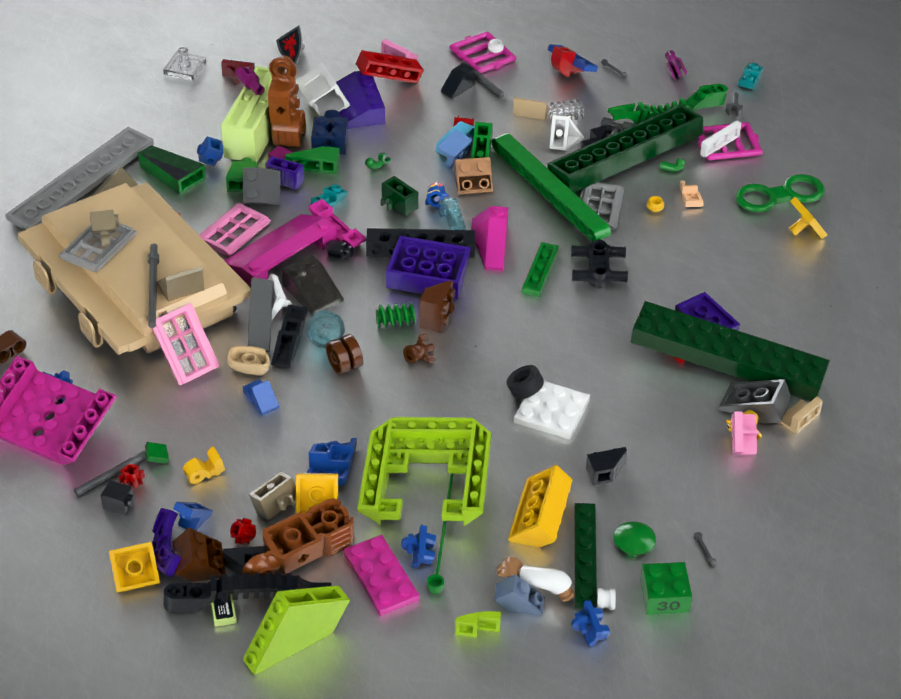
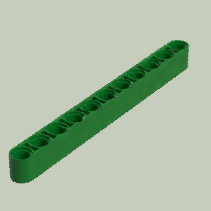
(551, 188)

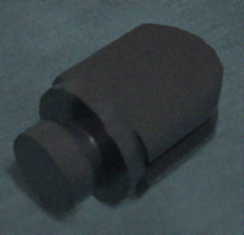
(339, 249)

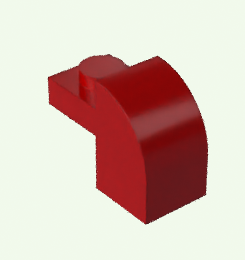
(562, 61)

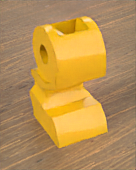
(197, 470)

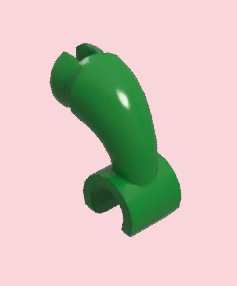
(373, 165)

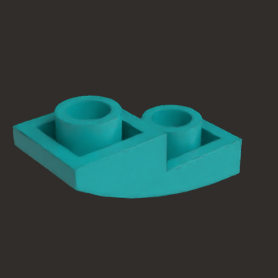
(750, 75)
(331, 195)

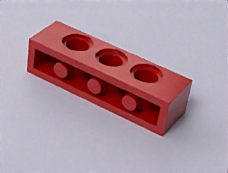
(389, 66)

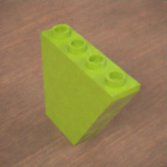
(294, 623)

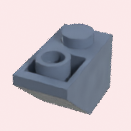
(518, 596)

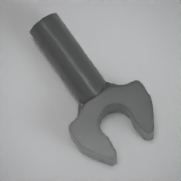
(734, 105)

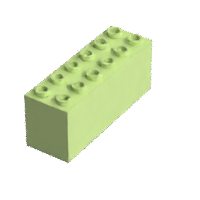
(248, 123)

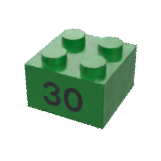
(666, 588)

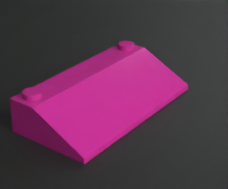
(281, 244)

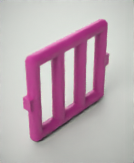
(463, 55)
(757, 151)

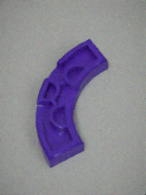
(164, 555)

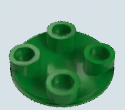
(634, 538)

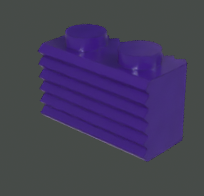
(290, 172)

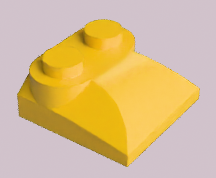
(134, 567)

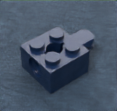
(330, 131)

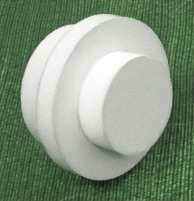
(495, 46)

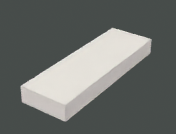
(720, 139)

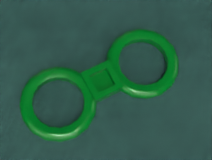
(780, 194)

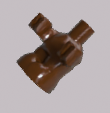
(419, 351)

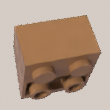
(473, 175)

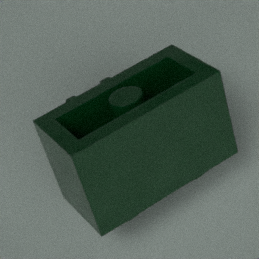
(399, 196)

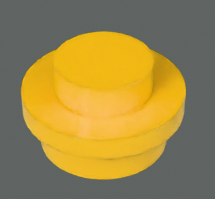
(655, 204)

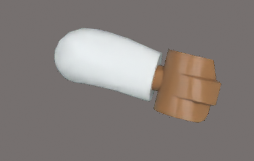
(545, 578)

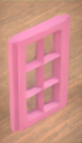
(234, 229)
(185, 344)

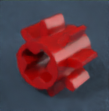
(131, 475)
(243, 531)

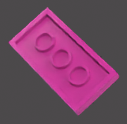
(381, 575)

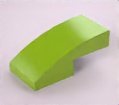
(470, 623)

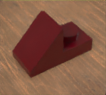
(230, 66)

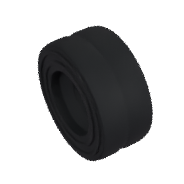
(525, 381)

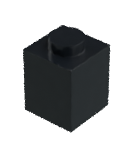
(118, 497)

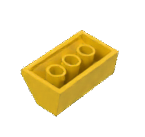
(541, 508)

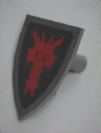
(291, 44)

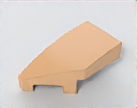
(690, 195)

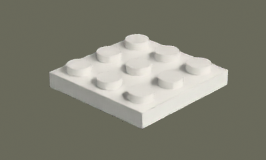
(553, 410)

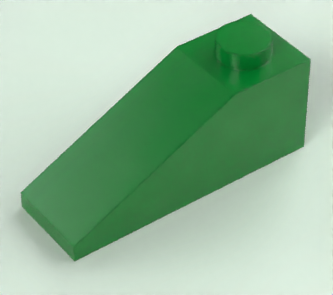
(482, 140)
(317, 159)

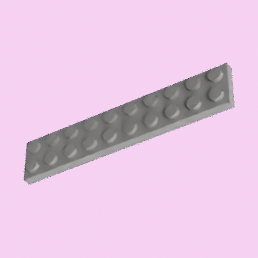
(80, 178)

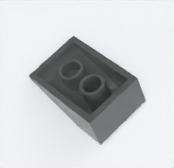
(766, 398)

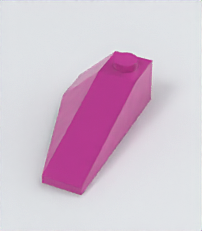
(490, 236)

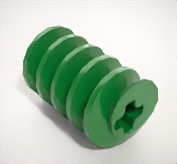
(395, 314)

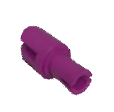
(675, 64)
(250, 80)

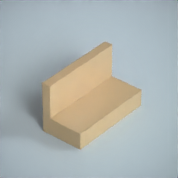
(530, 108)
(801, 414)

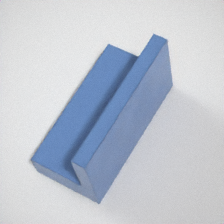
(455, 147)

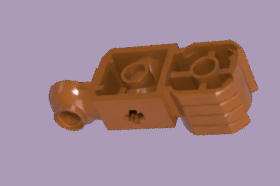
(286, 120)
(303, 538)

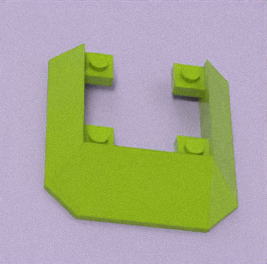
(429, 440)

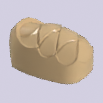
(249, 360)

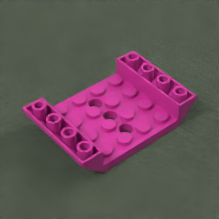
(31, 396)

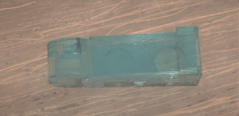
(451, 210)

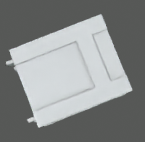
(322, 91)

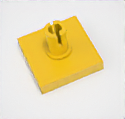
(805, 220)
(314, 489)

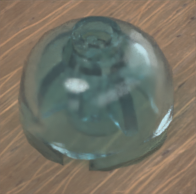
(324, 320)

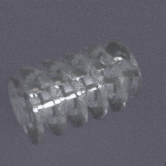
(566, 109)

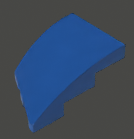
(333, 458)

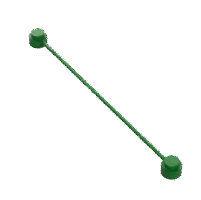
(435, 582)

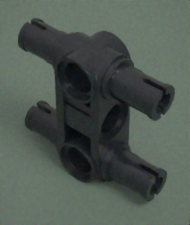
(599, 273)

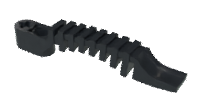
(195, 596)

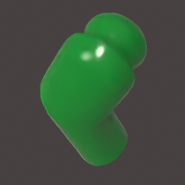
(679, 165)

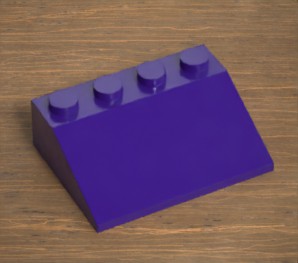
(364, 99)
(426, 263)

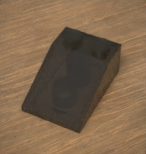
(311, 285)

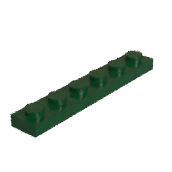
(585, 554)

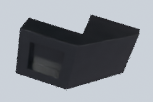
(595, 135)

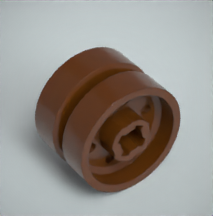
(344, 354)

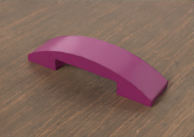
(344, 233)

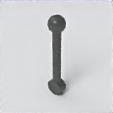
(604, 62)
(698, 537)

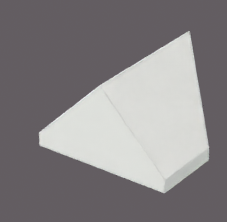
(564, 133)

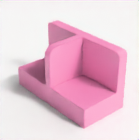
(744, 434)

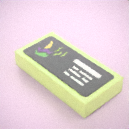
(224, 612)

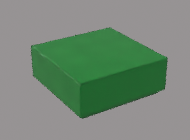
(156, 452)

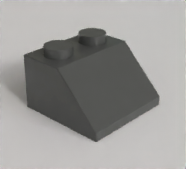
(261, 187)

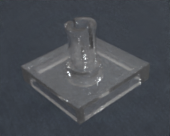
(184, 65)

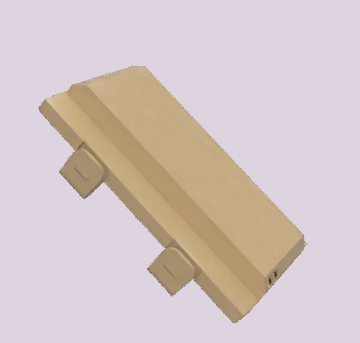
(119, 292)

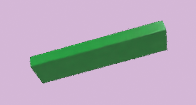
(540, 269)

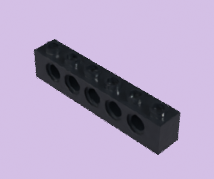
(383, 241)

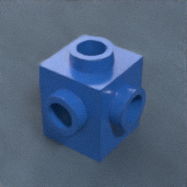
(210, 151)

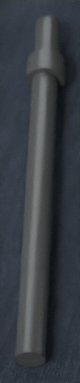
(153, 260)

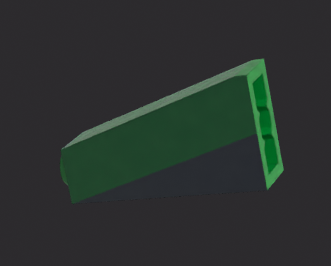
(172, 169)

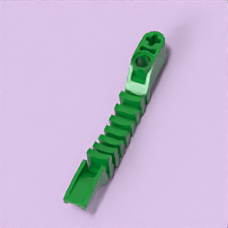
(704, 97)

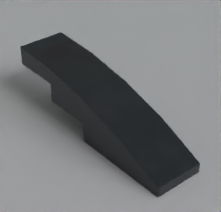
(289, 336)

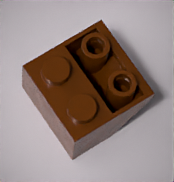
(436, 306)
(200, 556)

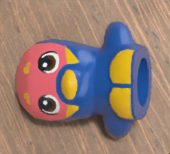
(435, 193)

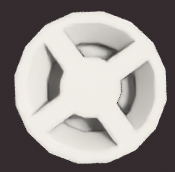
(606, 598)

